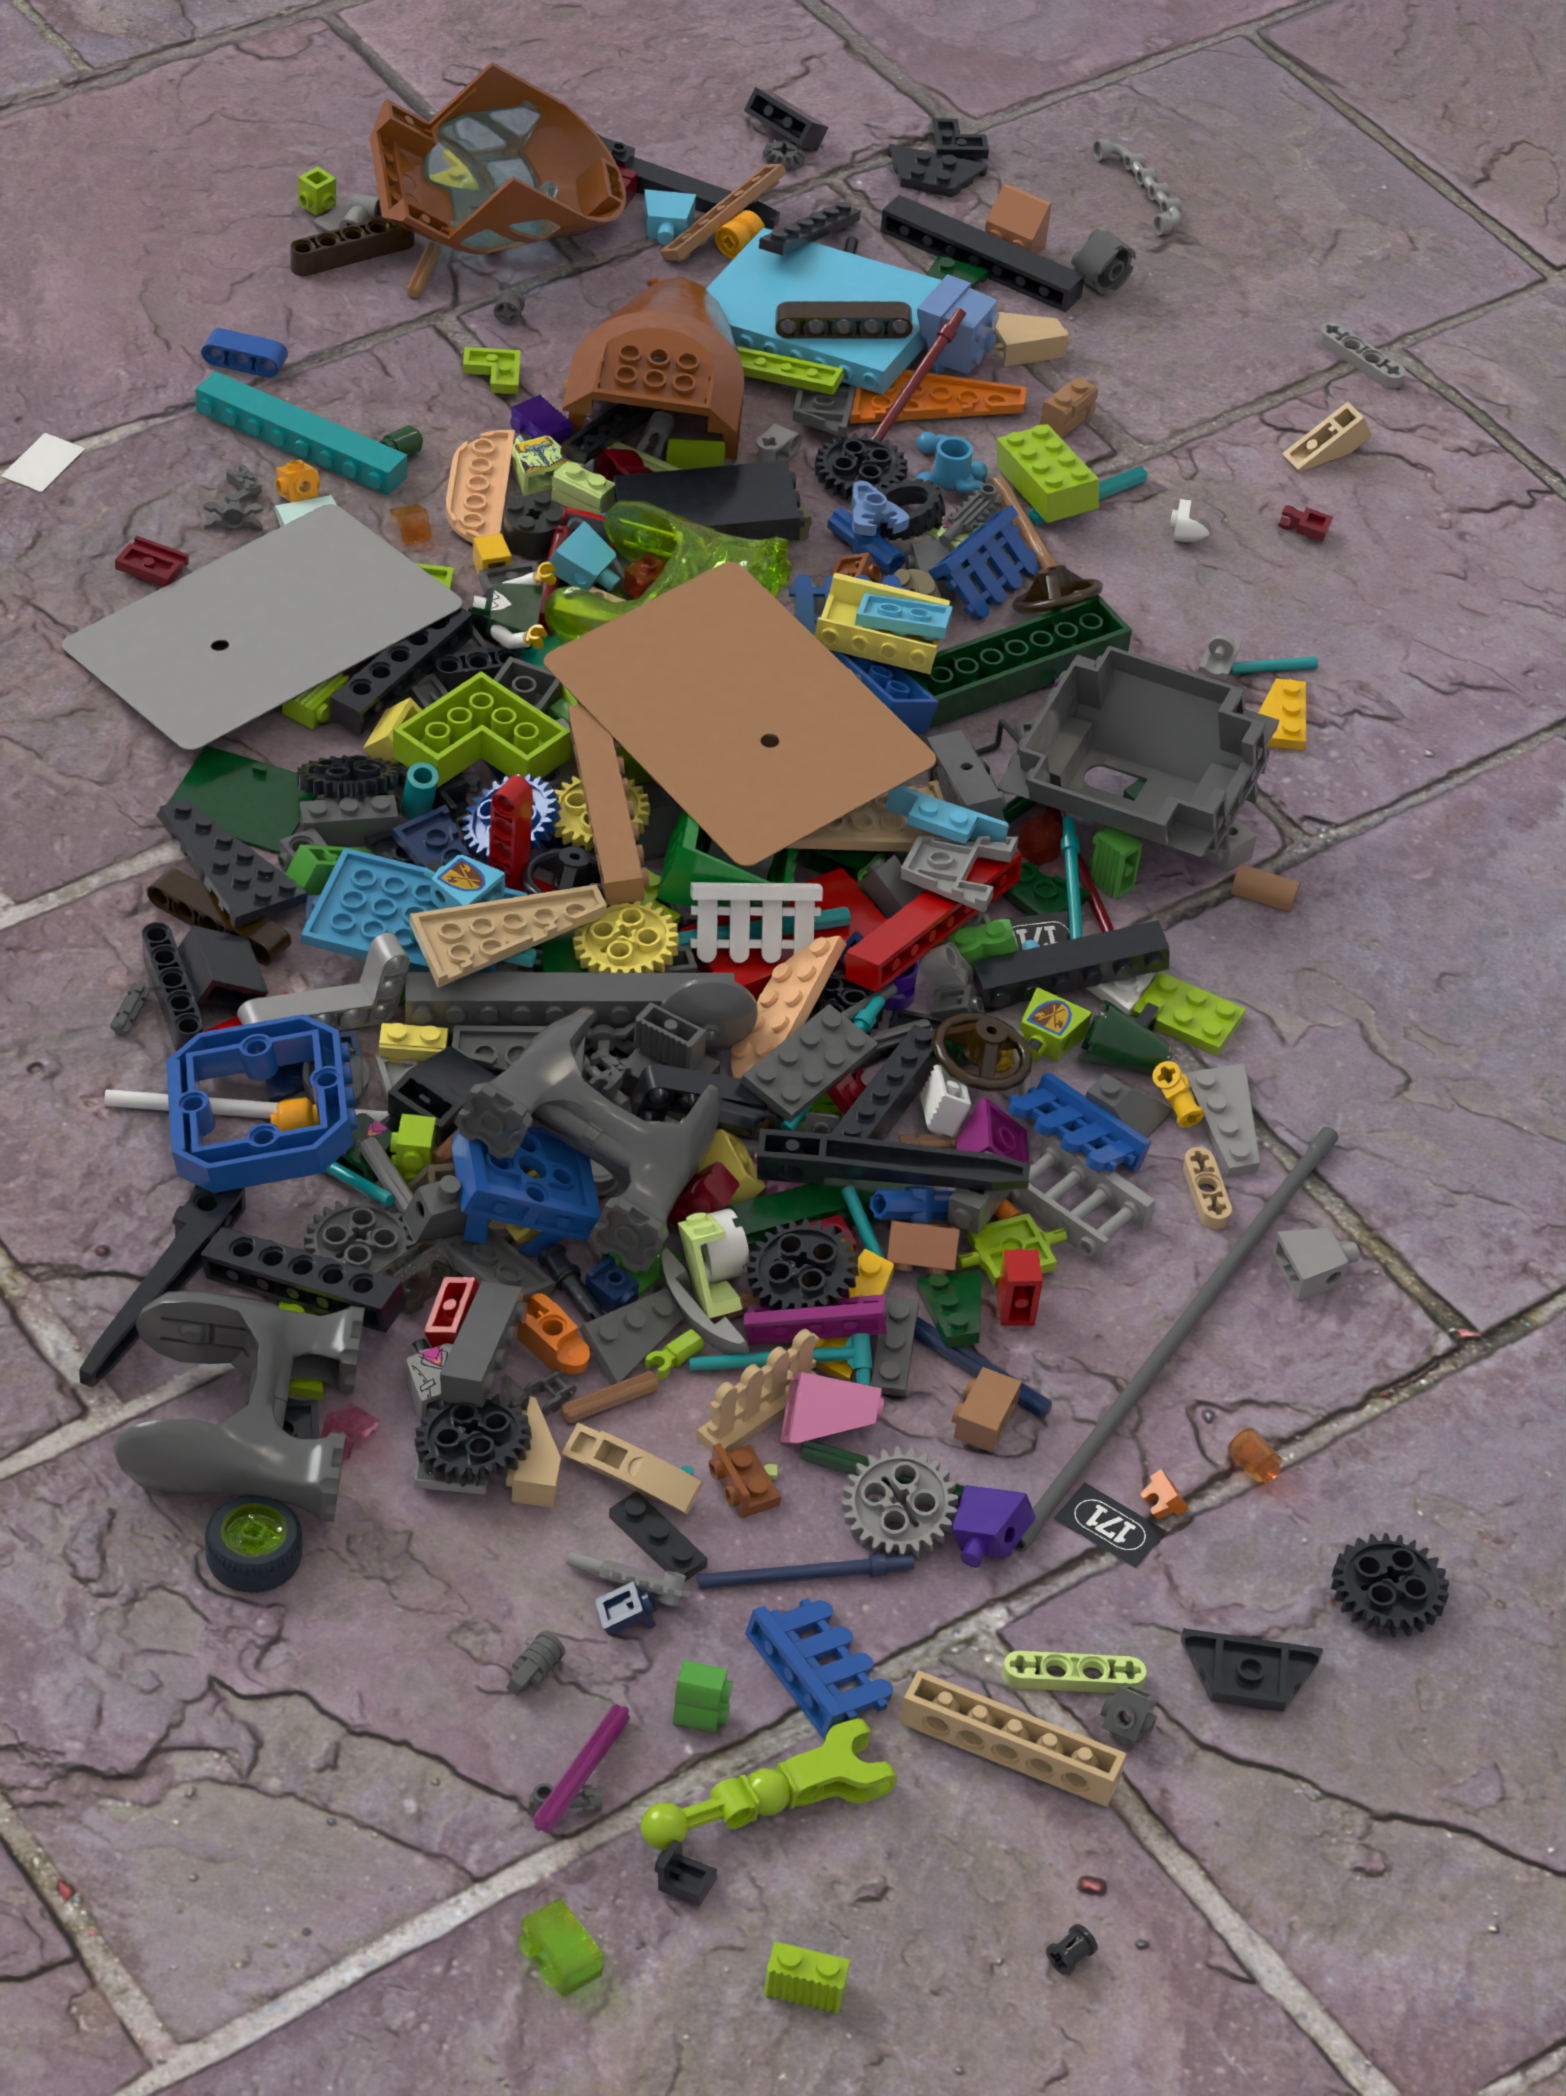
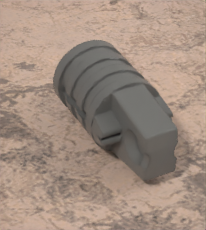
(536, 1662)

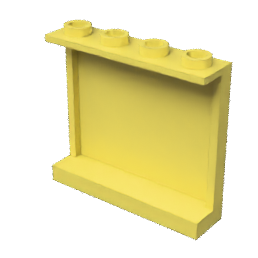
(839, 633)

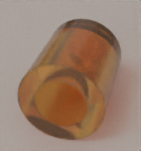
(1255, 1455)

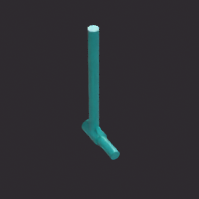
(856, 1352)

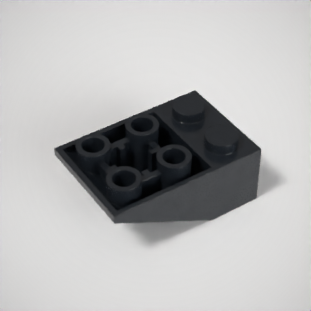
(437, 1089)

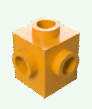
(292, 475)

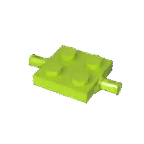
(1010, 1234)

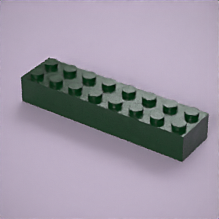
(1019, 658)

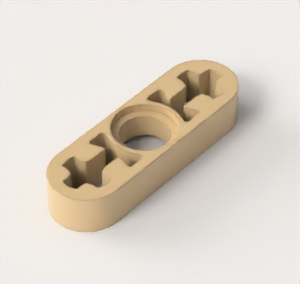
(1202, 1199)

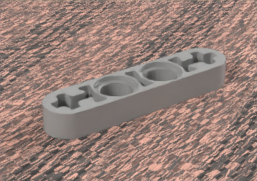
(1384, 371)

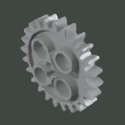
(927, 1488)

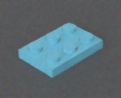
(904, 616)

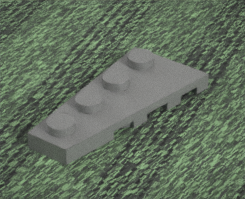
(1228, 1116)

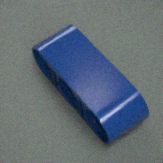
(244, 352)

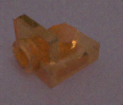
(412, 522)

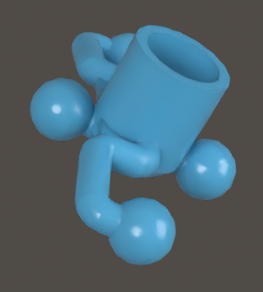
(952, 463)

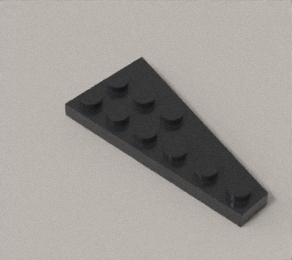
(238, 876)

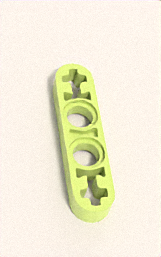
(1073, 1665)

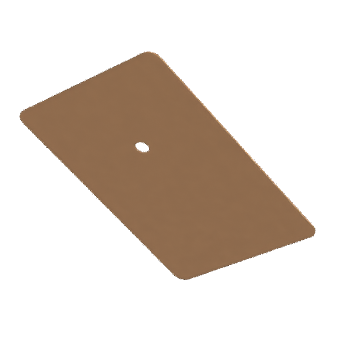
(710, 674)

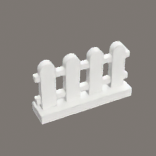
(740, 894)

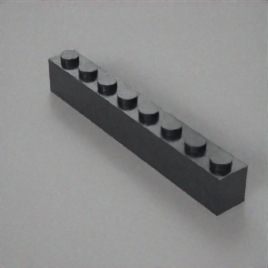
(1006, 262)

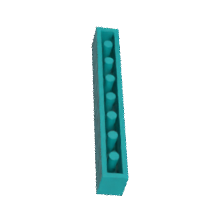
(301, 433)

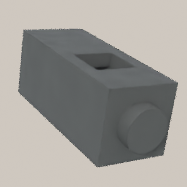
(887, 887)
(973, 1208)

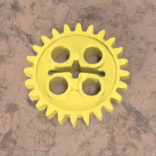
(574, 820)
(627, 940)

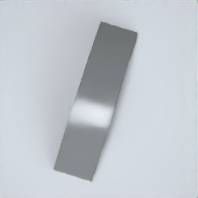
(723, 1333)

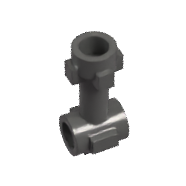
(589, 1799)

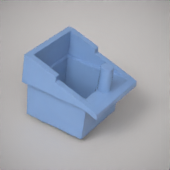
(974, 333)

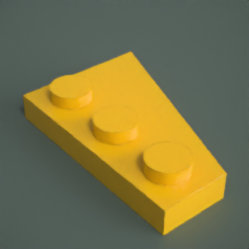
(1287, 704)

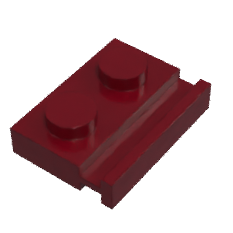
(151, 561)

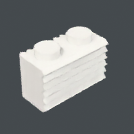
(944, 1102)

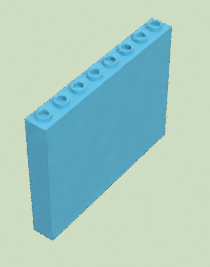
(762, 280)

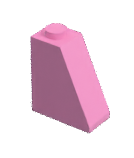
(827, 1406)

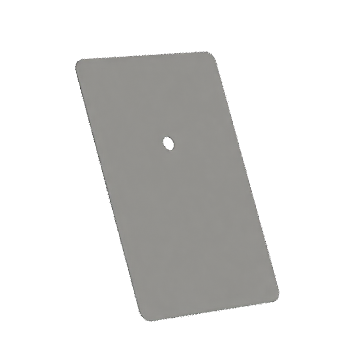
(287, 605)

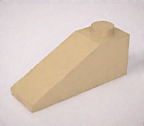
(1329, 440)

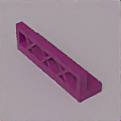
(853, 1316)

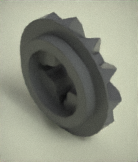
(794, 154)

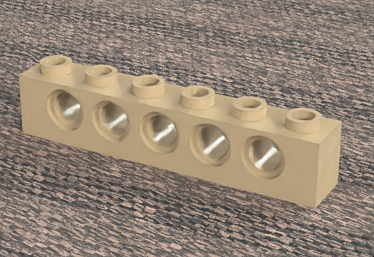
(1012, 1738)

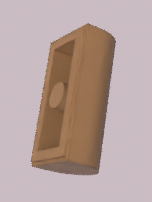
(1265, 887)

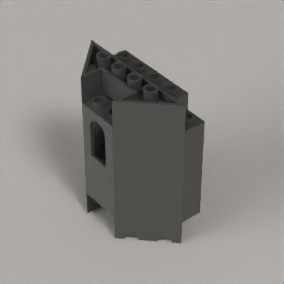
(1153, 724)

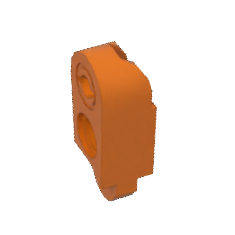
(553, 1336)

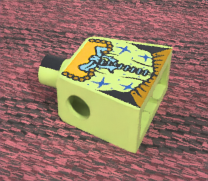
(535, 462)

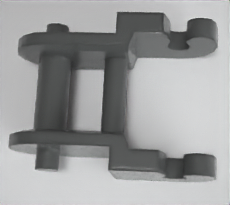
(541, 1385)

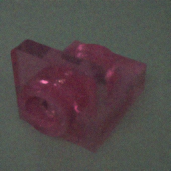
(352, 1422)

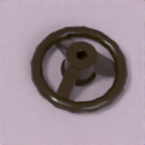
(1056, 590)
(982, 1043)

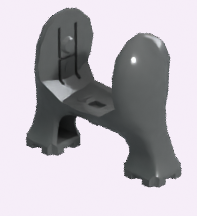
(644, 1157)
(250, 1448)

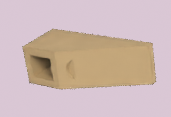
(538, 1476)

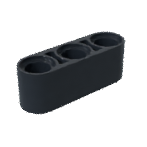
(459, 667)

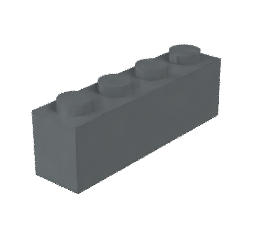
(483, 1344)

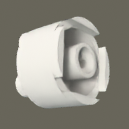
(725, 1257)

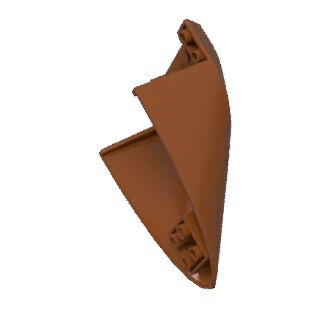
(687, 330)

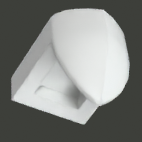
(1186, 529)

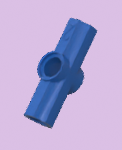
(881, 551)
(911, 1204)

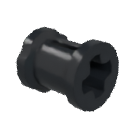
(1071, 1949)

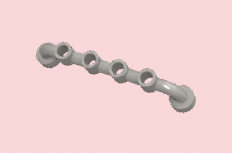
(1170, 207)

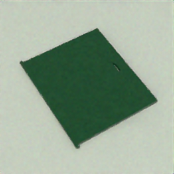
(244, 797)

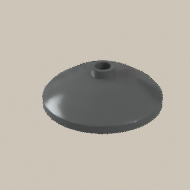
(717, 1006)

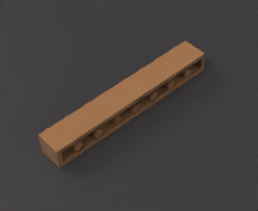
(608, 809)

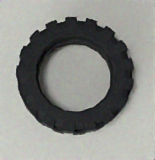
(915, 493)

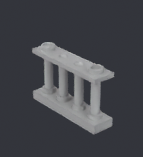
(1104, 1187)

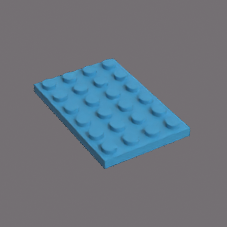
(372, 898)

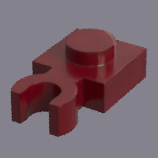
(847, 1091)

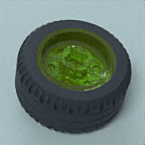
(253, 1543)

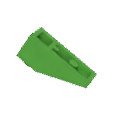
(314, 865)

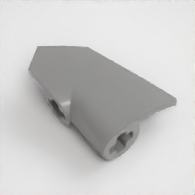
(356, 211)

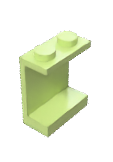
(712, 1298)

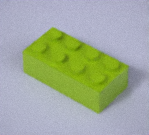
(1047, 473)

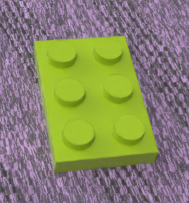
(1191, 1013)

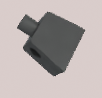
(435, 1211)

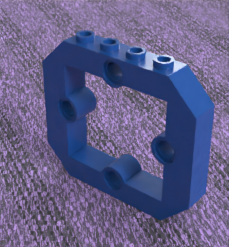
(265, 1152)

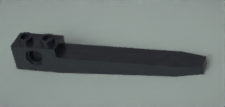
(663, 179)
(813, 1156)
(194, 1229)

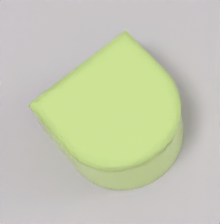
(771, 1470)

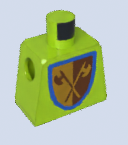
(1053, 1025)

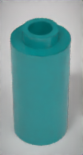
(419, 790)

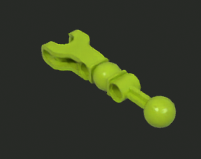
(796, 1782)

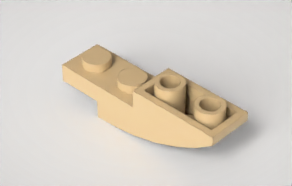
(632, 1467)

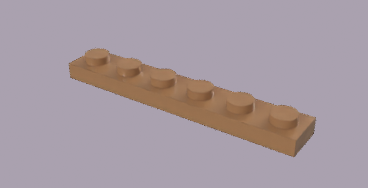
(728, 208)

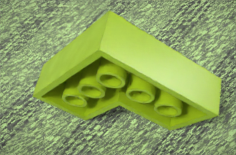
(483, 723)

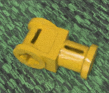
(1178, 1093)

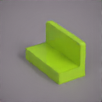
(695, 453)

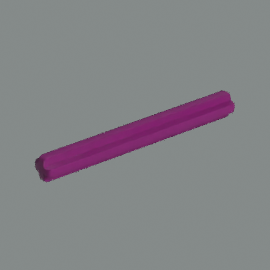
(581, 1768)

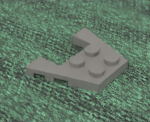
(945, 865)

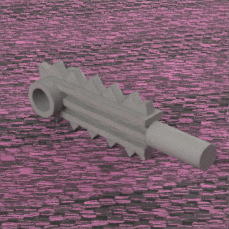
(669, 1587)

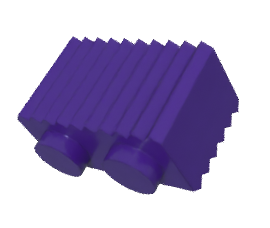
(540, 419)

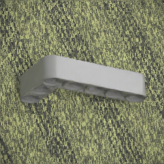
(344, 1006)

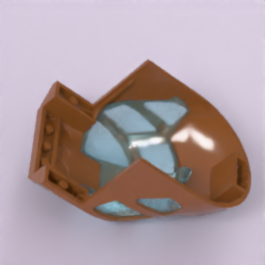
(494, 168)

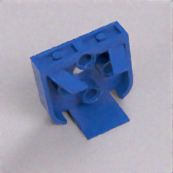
(500, 1190)

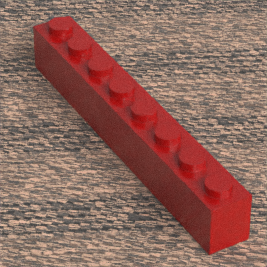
(921, 927)

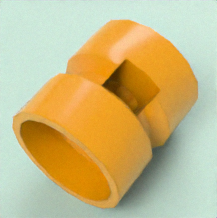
(737, 233)

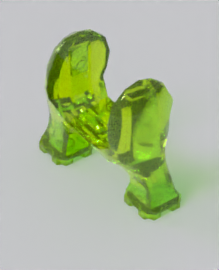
(686, 549)

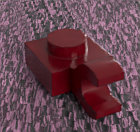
(1308, 523)

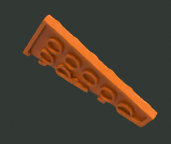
(940, 398)

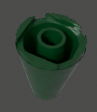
(1122, 1042)

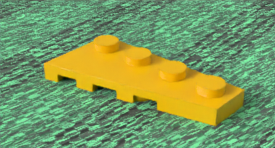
(872, 1280)

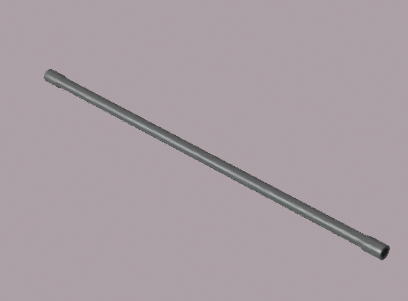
(1100, 1434)

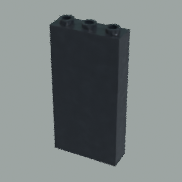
(734, 500)

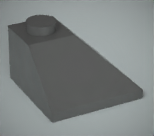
(1129, 1104)

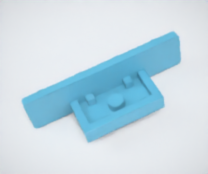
(944, 817)

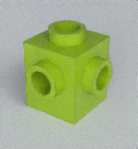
(317, 191)

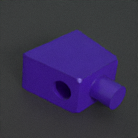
(990, 1523)

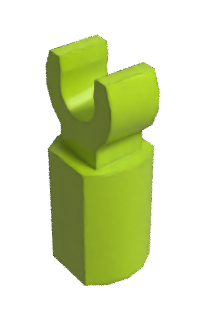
(675, 1353)

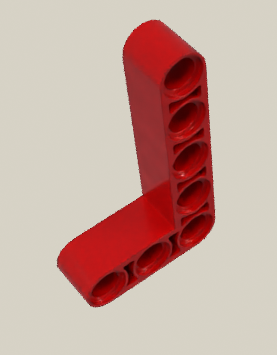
(512, 832)

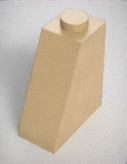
(1029, 339)

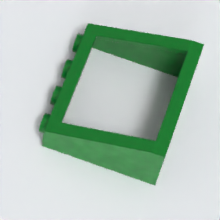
(687, 863)

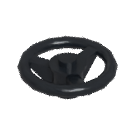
(571, 869)

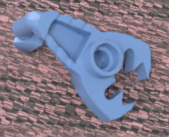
(872, 508)

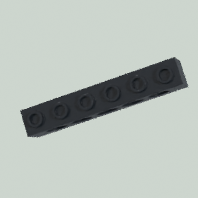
(397, 671)
(302, 1278)

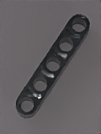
(171, 984)

